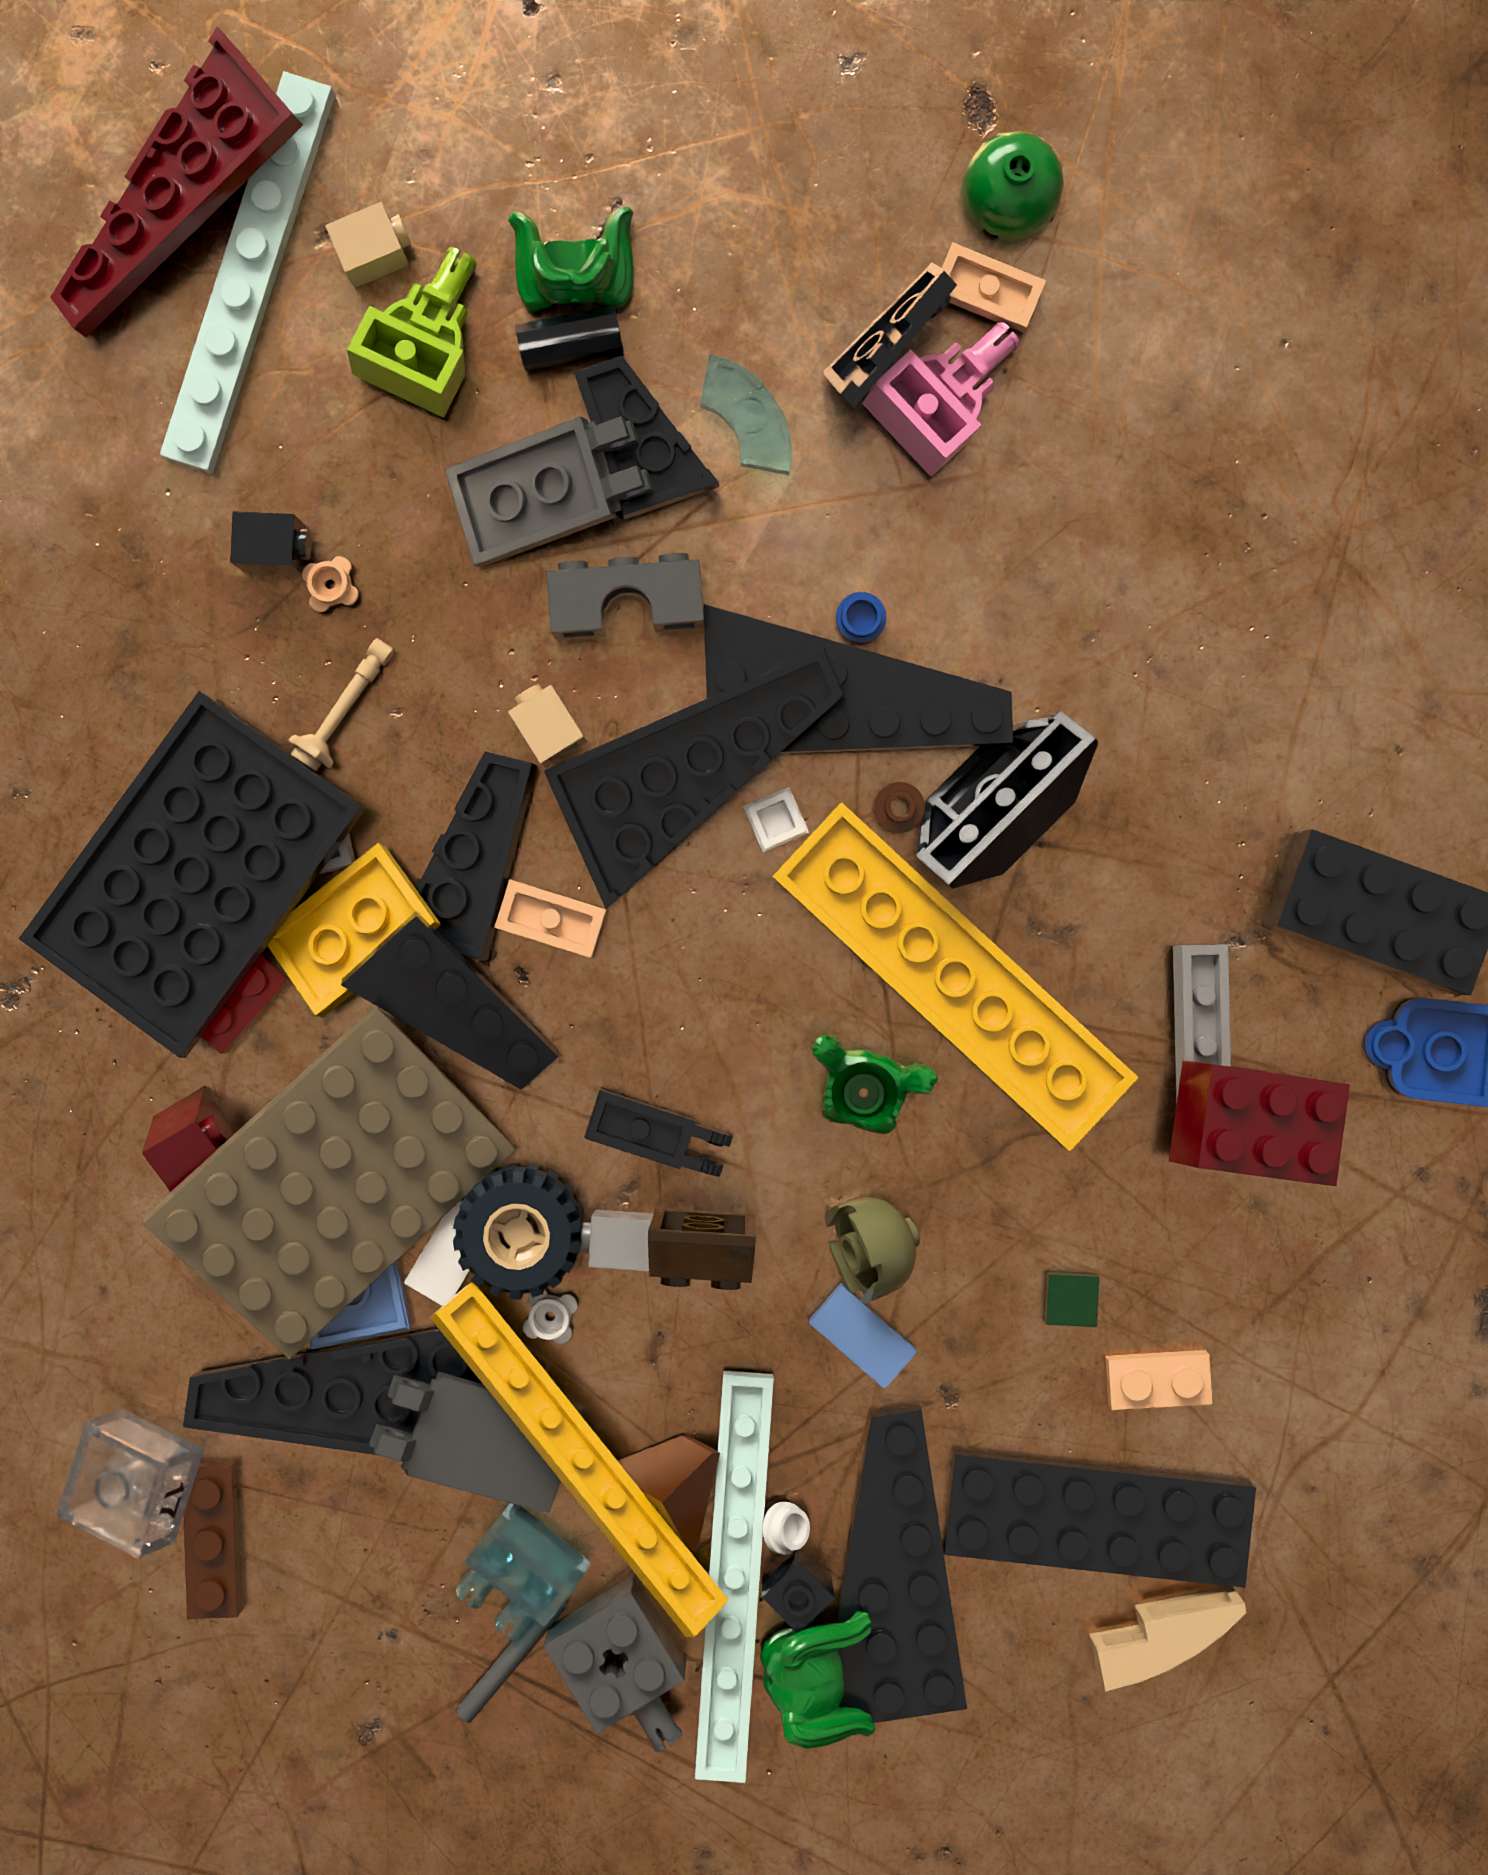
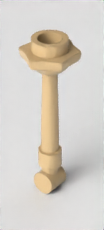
(311, 748)

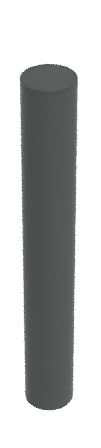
(503, 1668)

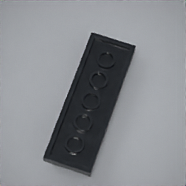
(1099, 1518)

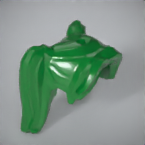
(574, 270)
(880, 1075)
(808, 1682)

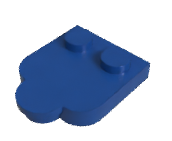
(1434, 1050)

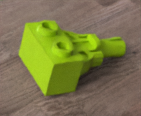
(418, 341)

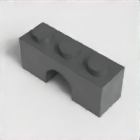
(582, 594)

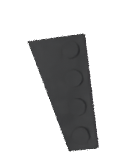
(476, 854)
(445, 997)

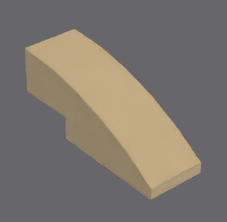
(1165, 1636)

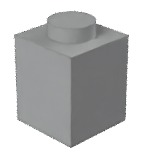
(617, 1240)

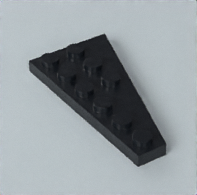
(883, 700)
(660, 782)
(321, 1395)
(899, 1579)

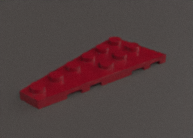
(178, 180)

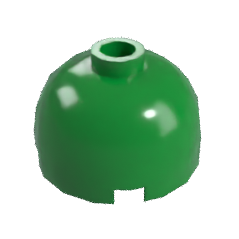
(1012, 186)

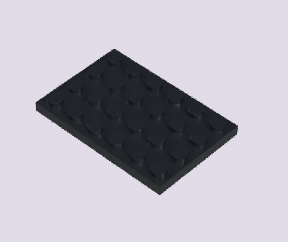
(191, 874)

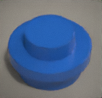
(861, 617)

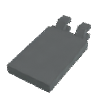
(543, 487)
(465, 1443)

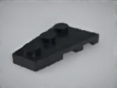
(886, 337)
(674, 469)

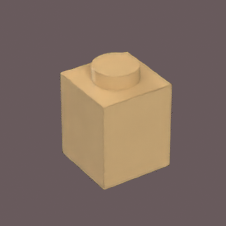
(369, 244)
(546, 724)

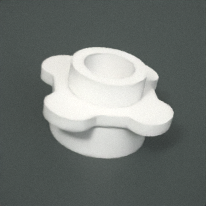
(557, 1329)

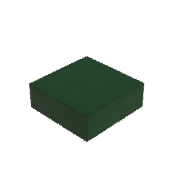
(1071, 1299)

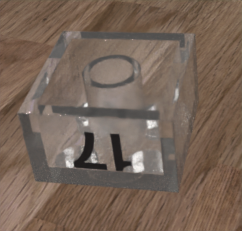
(129, 1482)

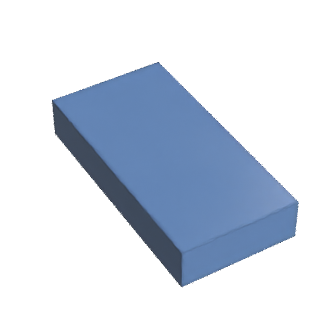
(862, 1335)

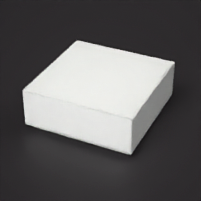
(776, 819)

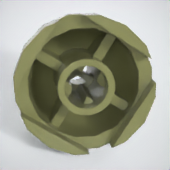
(873, 1247)

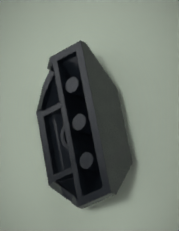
(1004, 800)

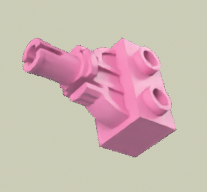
(933, 403)

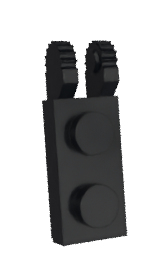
(652, 1132)

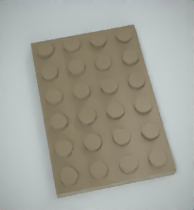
(329, 1183)

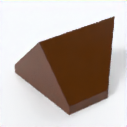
(677, 1482)

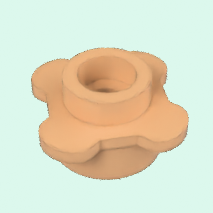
(317, 576)

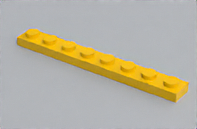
(580, 1459)

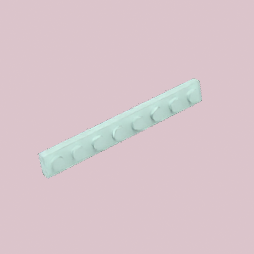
(245, 283)
(736, 1571)

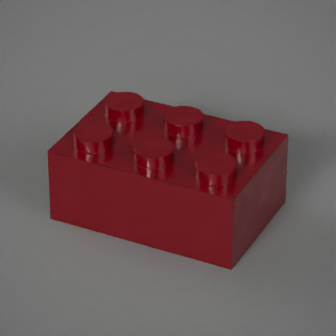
(1259, 1123)

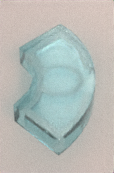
(750, 412)

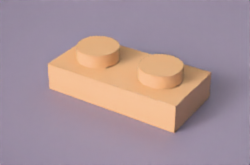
(992, 287)
(550, 918)
(1158, 1380)

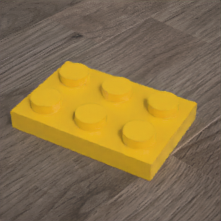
(344, 925)

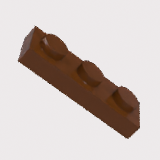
(213, 1543)

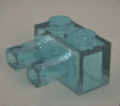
(526, 1566)

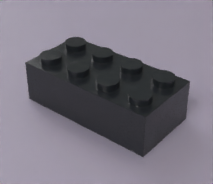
(1381, 912)

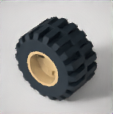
(519, 1231)

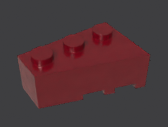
(185, 1137)

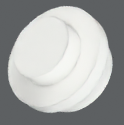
(785, 1528)

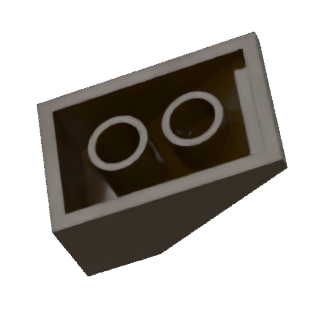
(701, 1247)

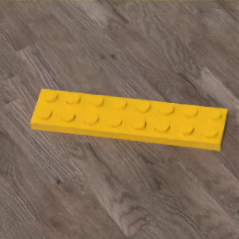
(955, 977)

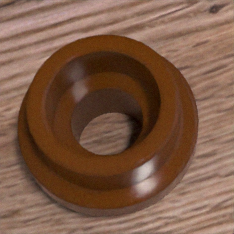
(883, 810)

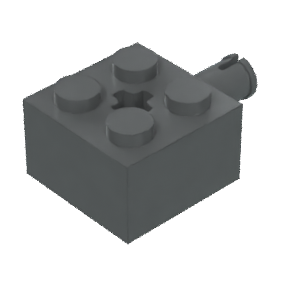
(613, 1685)

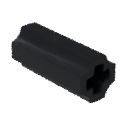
(569, 338)

